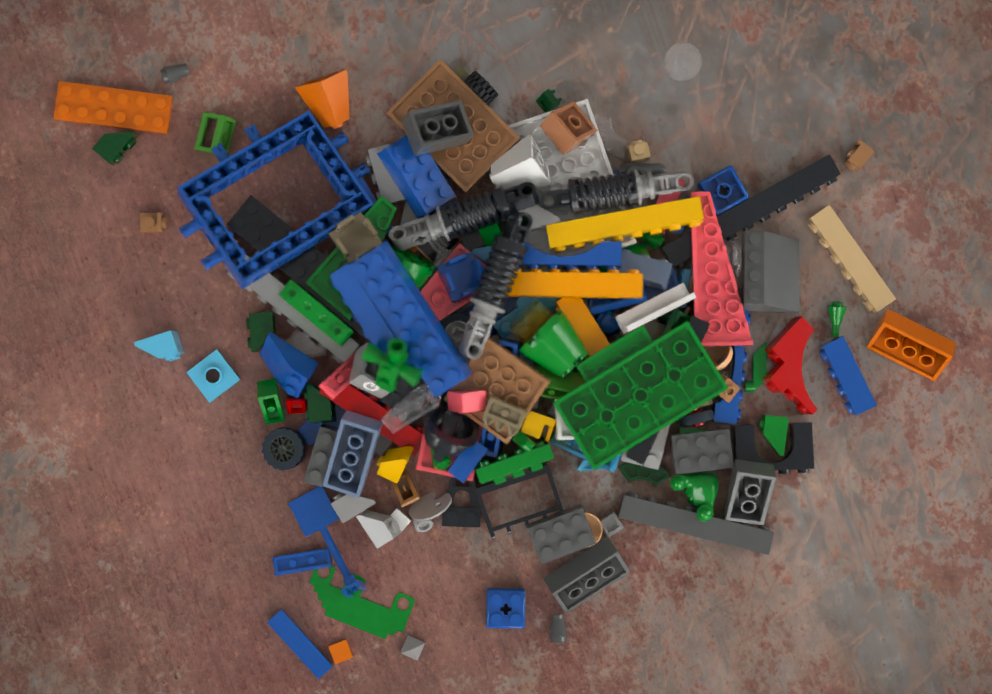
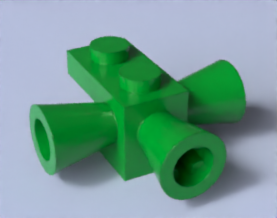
(392, 364)

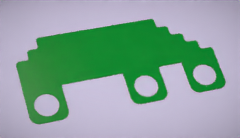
(359, 611)

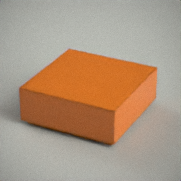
(340, 651)

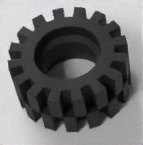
(481, 87)

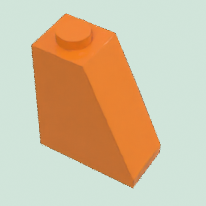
(327, 98)

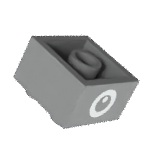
(364, 374)

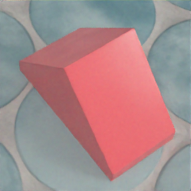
(467, 400)

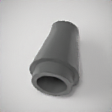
(173, 73)
(558, 630)

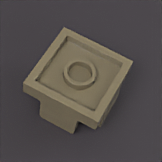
(355, 237)

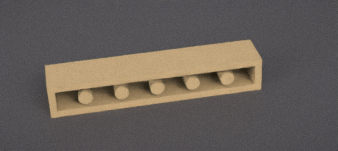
(851, 259)

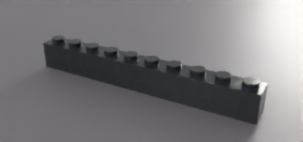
(760, 206)

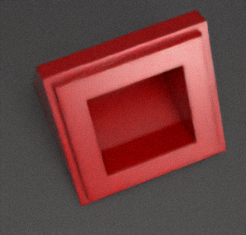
(296, 405)

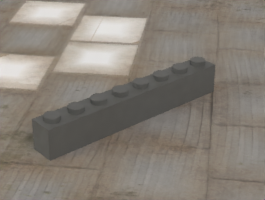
(686, 522)

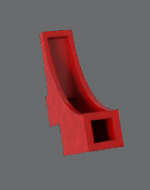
(786, 375)

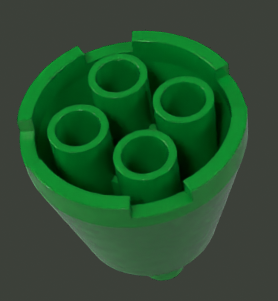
(418, 270)
(555, 346)

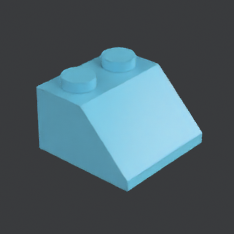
(163, 346)

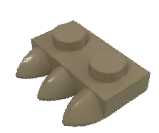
(504, 414)

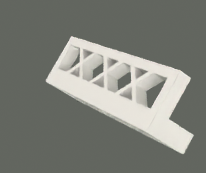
(654, 308)

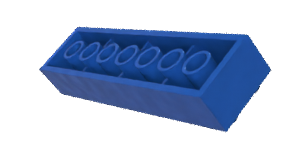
(411, 318)

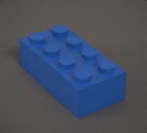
(416, 177)

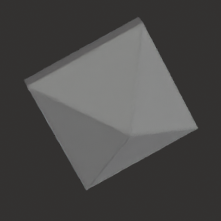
(412, 647)

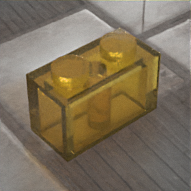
(530, 321)

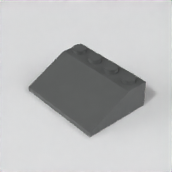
(770, 272)

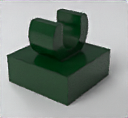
(548, 101)

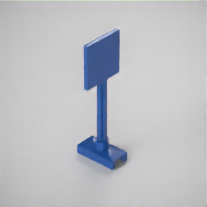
(314, 514)

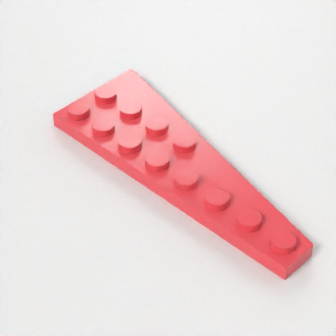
(715, 284)

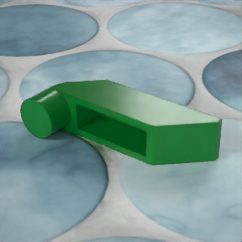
(759, 369)
(523, 441)

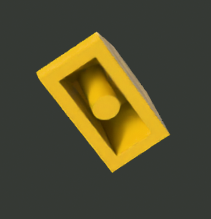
(393, 463)

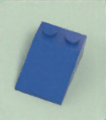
(287, 364)

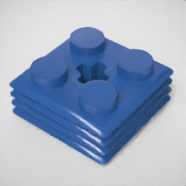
(727, 179)
(497, 598)

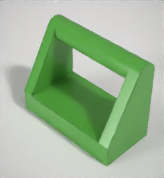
(223, 132)

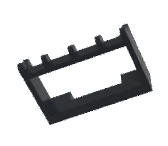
(509, 481)

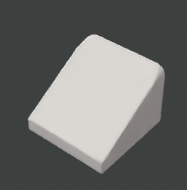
(400, 518)

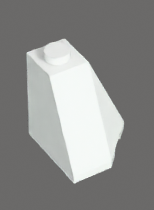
(521, 165)

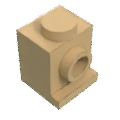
(638, 151)

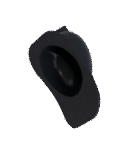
(448, 431)

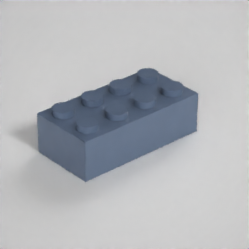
(352, 453)

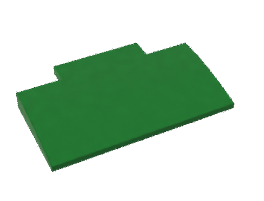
(637, 390)

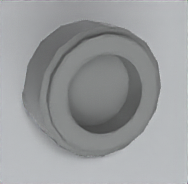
(423, 526)

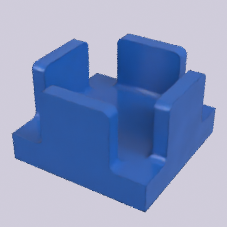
(460, 275)

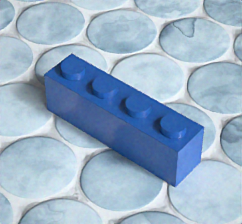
(847, 375)

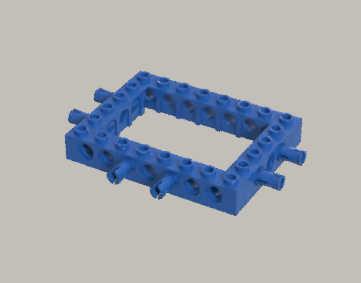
(261, 152)

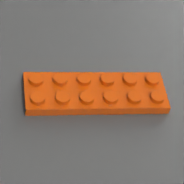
(113, 107)

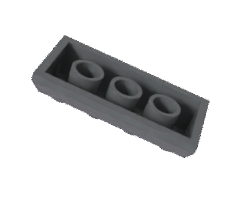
(586, 575)

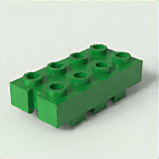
(514, 463)

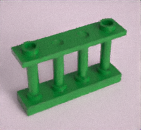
(316, 313)

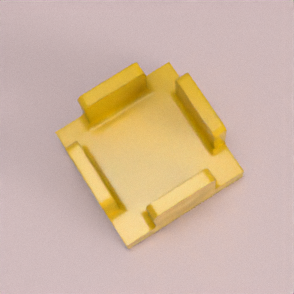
(534, 425)

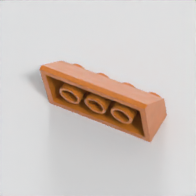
(911, 345)

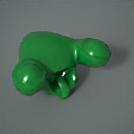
(700, 491)

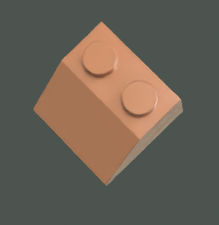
(568, 127)

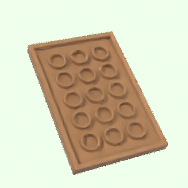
(491, 137)

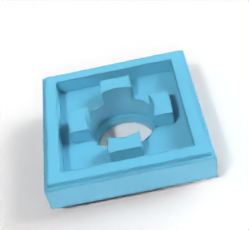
(226, 380)

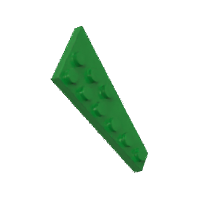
(380, 217)

